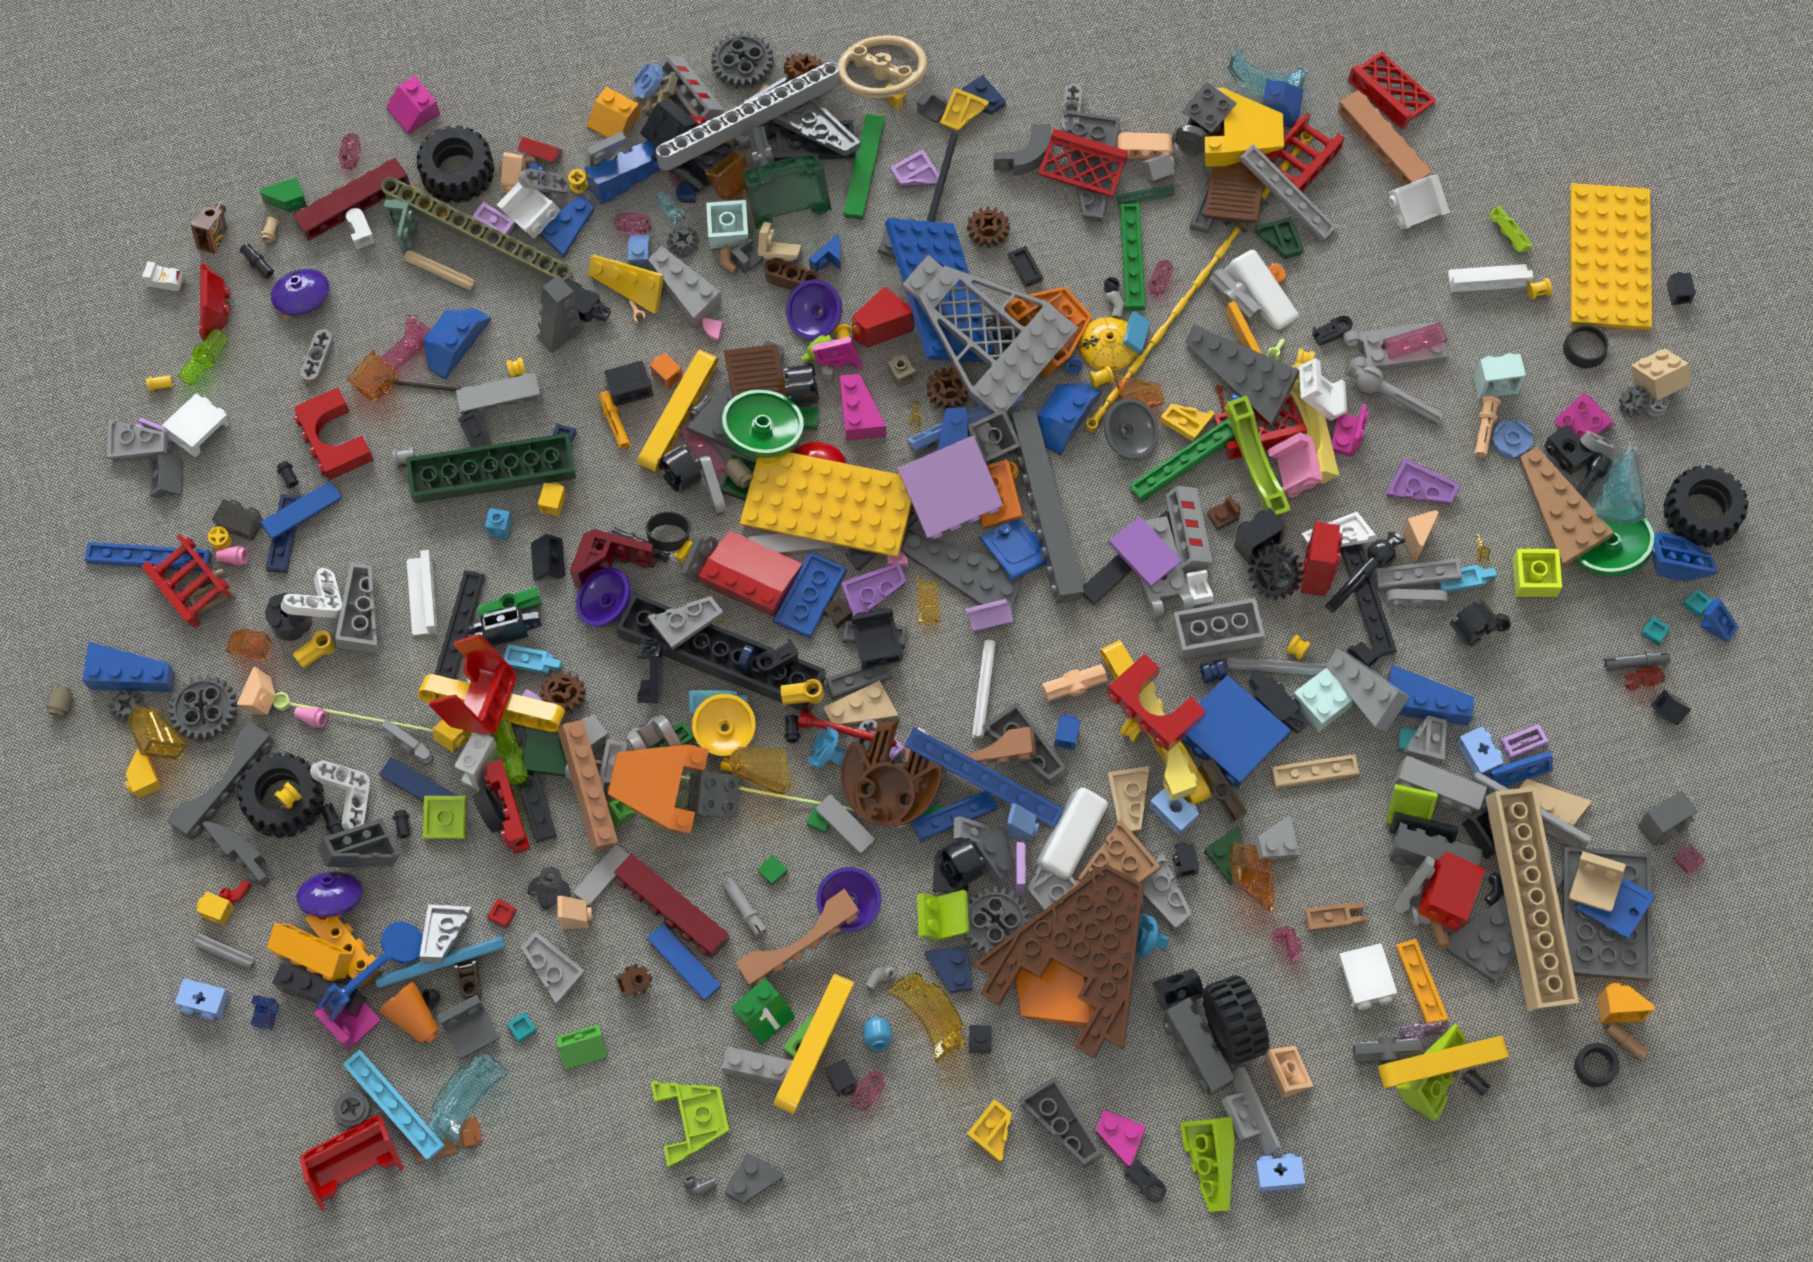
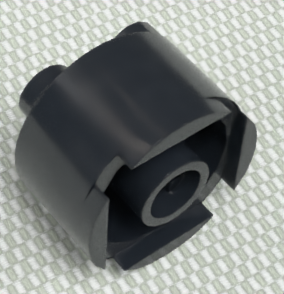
(801, 385)
(680, 468)
(1474, 622)
(285, 625)
(961, 863)

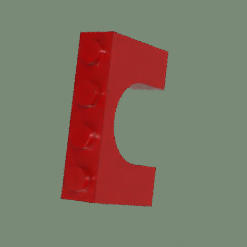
(333, 459)
(1165, 729)

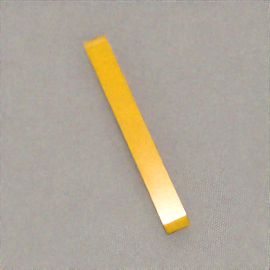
(1118, 661)

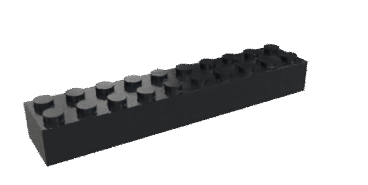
(718, 654)

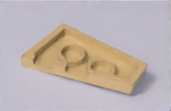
(863, 704)

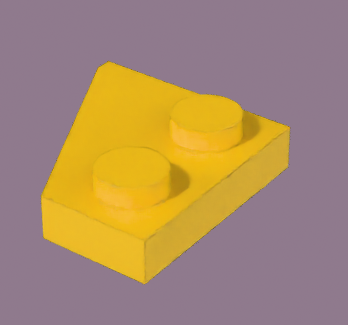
(962, 109)

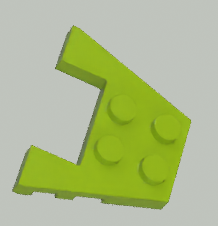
(701, 1115)

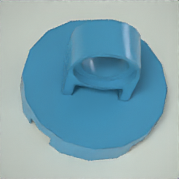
(826, 749)
(1149, 937)

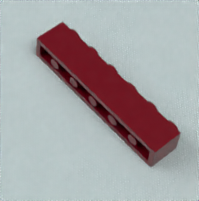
(358, 193)
(671, 905)

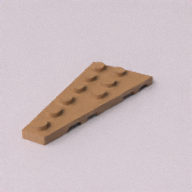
(1563, 509)
(1124, 854)

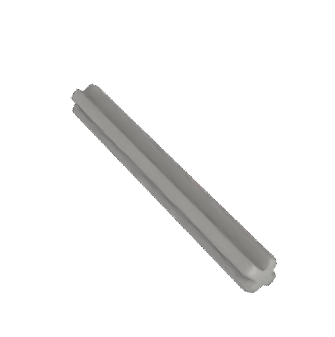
(1275, 666)

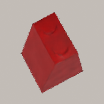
(882, 319)
(1450, 891)

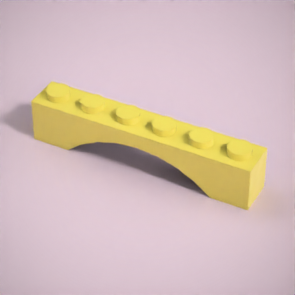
(1318, 429)
(1177, 779)

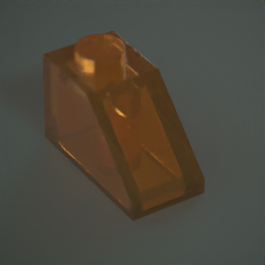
(249, 644)

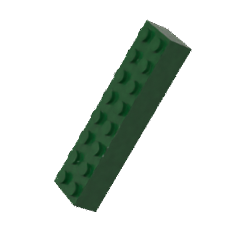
(490, 468)

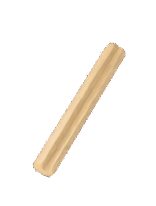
(439, 270)

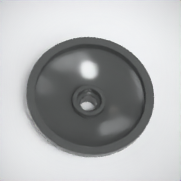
(1139, 424)

